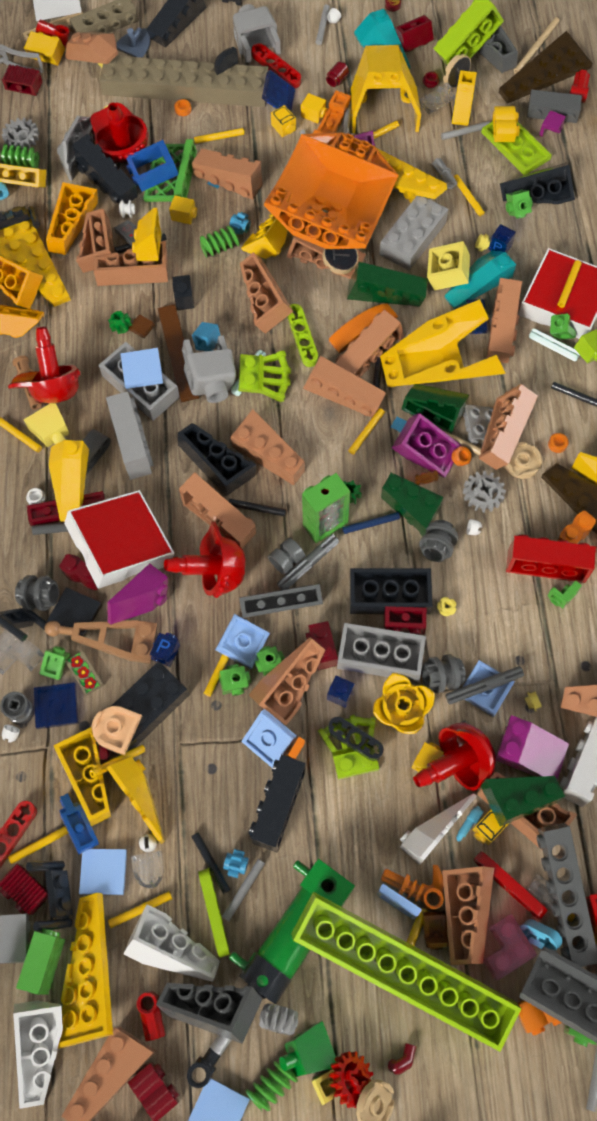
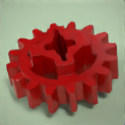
(350, 1077)

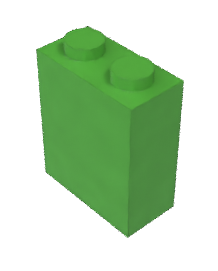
(41, 962)

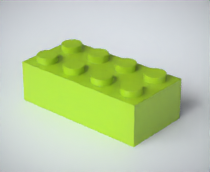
(469, 31)

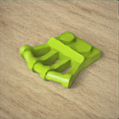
(252, 375)
(346, 760)

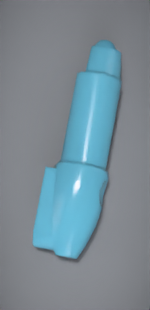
(472, 818)

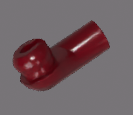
(403, 1063)

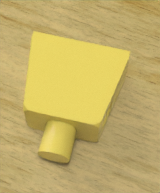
(47, 425)

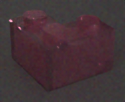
(514, 948)

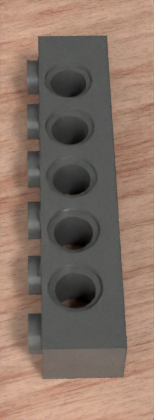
(585, 950)

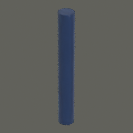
(370, 523)

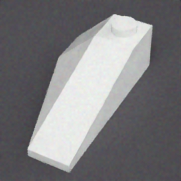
(427, 835)
(165, 946)
(36, 1040)

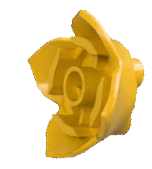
(399, 689)

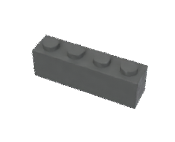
(280, 600)

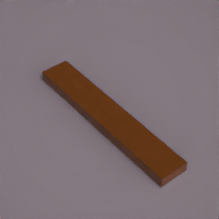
(174, 341)

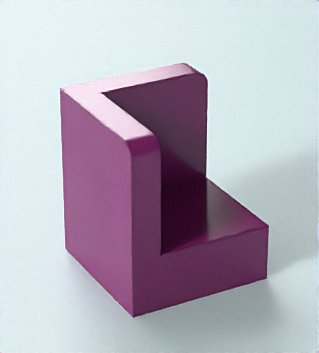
(553, 122)

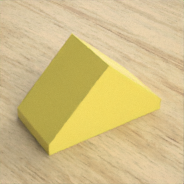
(322, 1086)

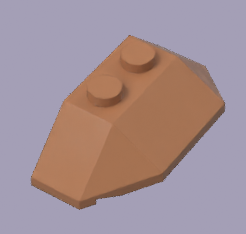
(92, 47)

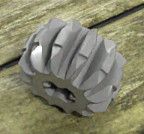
(278, 1019)

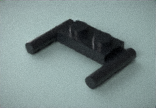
(18, 215)
(20, 618)
(58, 894)

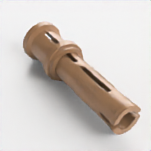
(23, 367)

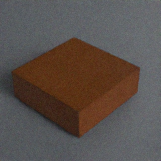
(141, 326)

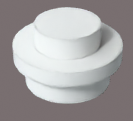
(35, 496)

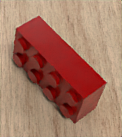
(551, 558)

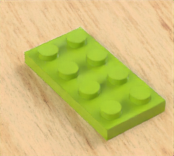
(524, 153)

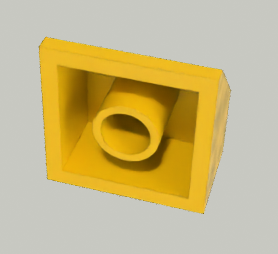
(147, 237)

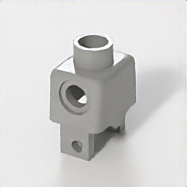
(255, 26)
(210, 371)

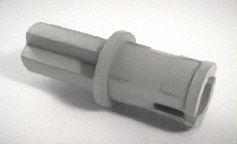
(444, 173)

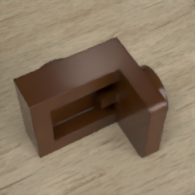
(435, 930)

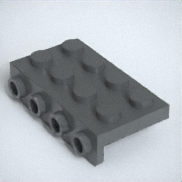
(563, 992)

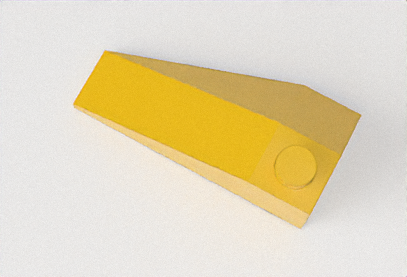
(267, 240)
(68, 474)
(134, 783)

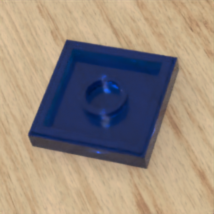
(277, 91)
(55, 705)

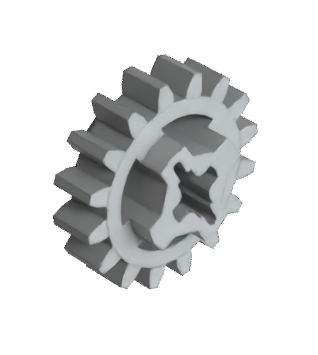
(22, 133)
(482, 494)

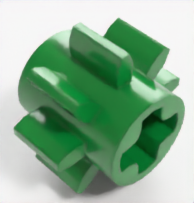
(119, 322)
(354, 489)

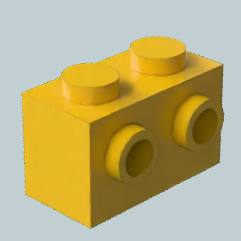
(49, 48)

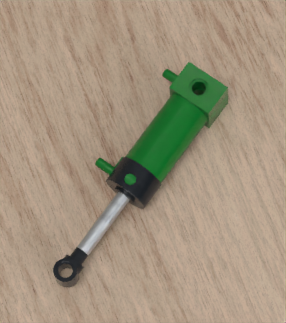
(279, 956)

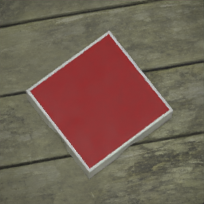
(546, 289)
(118, 537)

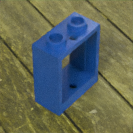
(157, 175)

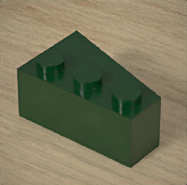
(438, 405)
(412, 501)
(520, 796)

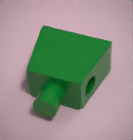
(309, 1051)

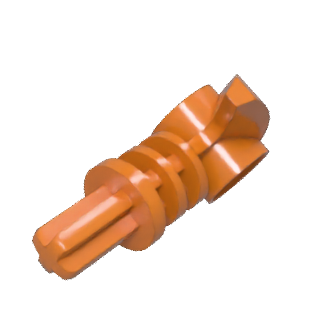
(419, 892)

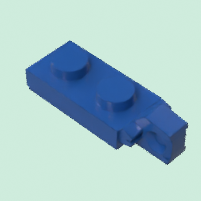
(77, 825)

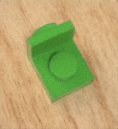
(560, 327)
(565, 596)
(54, 662)

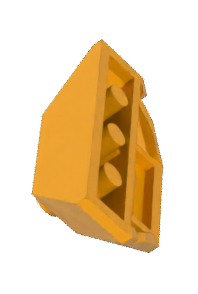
(18, 320)

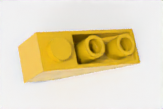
(464, 98)

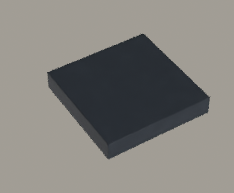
(74, 608)

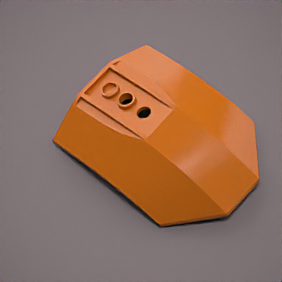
(336, 176)

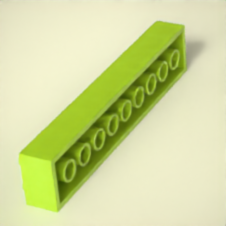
(406, 971)

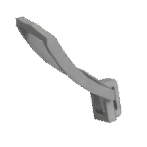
(3, 49)

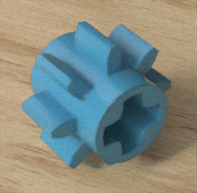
(240, 223)
(236, 863)

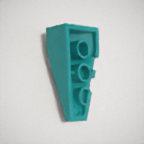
(378, 30)
(482, 277)

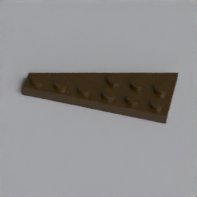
(549, 67)
(573, 489)

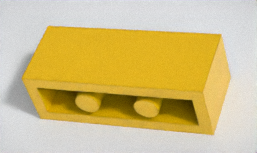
(22, 175)

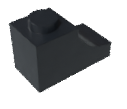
(183, 292)

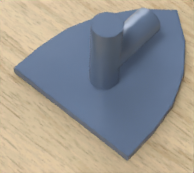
(135, 42)

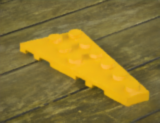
(413, 179)
(25, 247)
(86, 982)

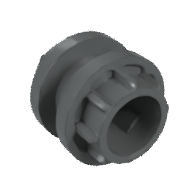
(439, 541)
(37, 592)
(443, 673)

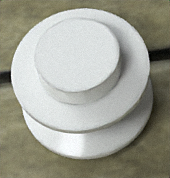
(126, 208)

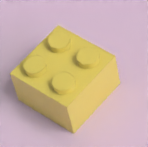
(448, 266)

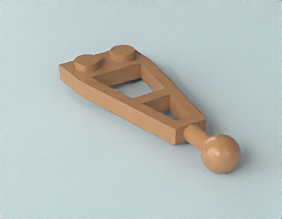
(142, 642)

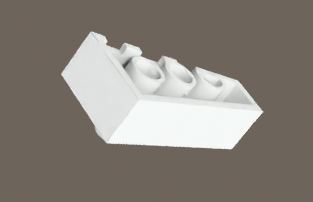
(583, 769)

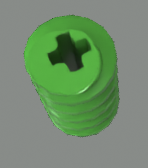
(20, 157)
(218, 240)
(271, 1086)

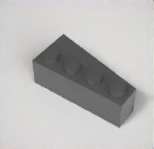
(500, 51)
(219, 1010)

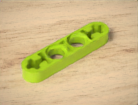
(302, 335)
(214, 913)

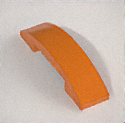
(334, 114)
(353, 328)

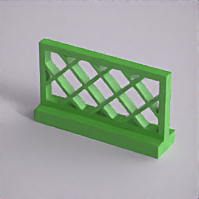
(182, 183)

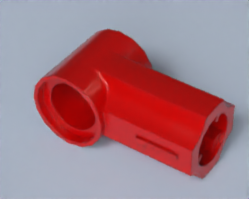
(59, 31)
(580, 84)
(151, 1018)

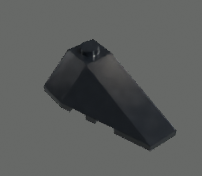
(547, 185)

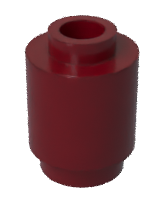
(337, 74)

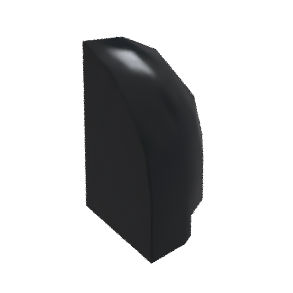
(225, 60)

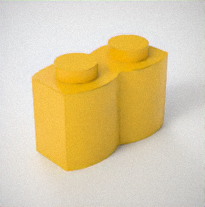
(505, 124)

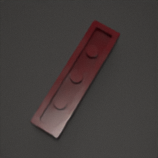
(48, 511)

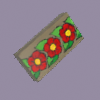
(84, 673)

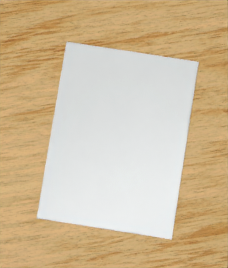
(55, 8)

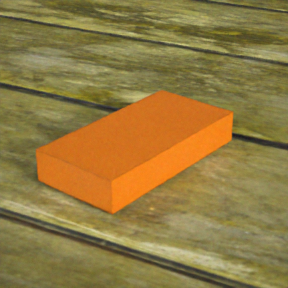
(295, 748)

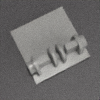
(477, 421)

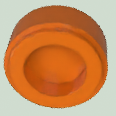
(182, 107)
(558, 443)
(461, 456)

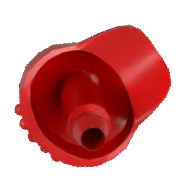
(119, 132)
(53, 382)
(217, 557)
(465, 755)

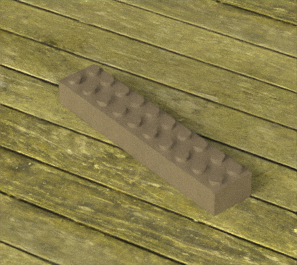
(183, 80)

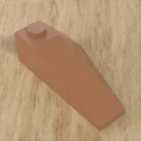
(285, 684)

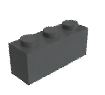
(565, 104)

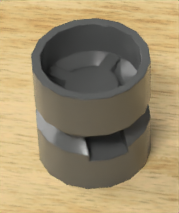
(284, 557)
(21, 711)

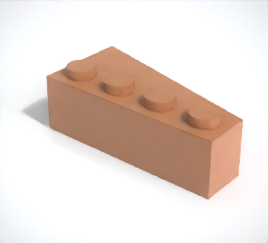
(313, 253)
(125, 269)
(267, 448)
(546, 817)
(112, 1068)

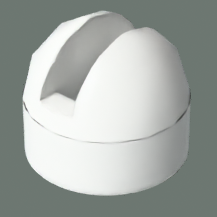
(333, 15)
(473, 526)
(10, 732)
(152, 843)

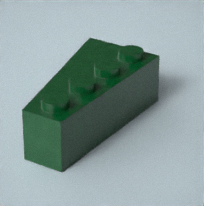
(386, 286)

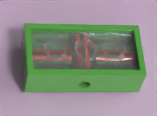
(325, 507)

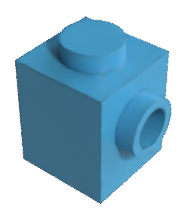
(206, 336)

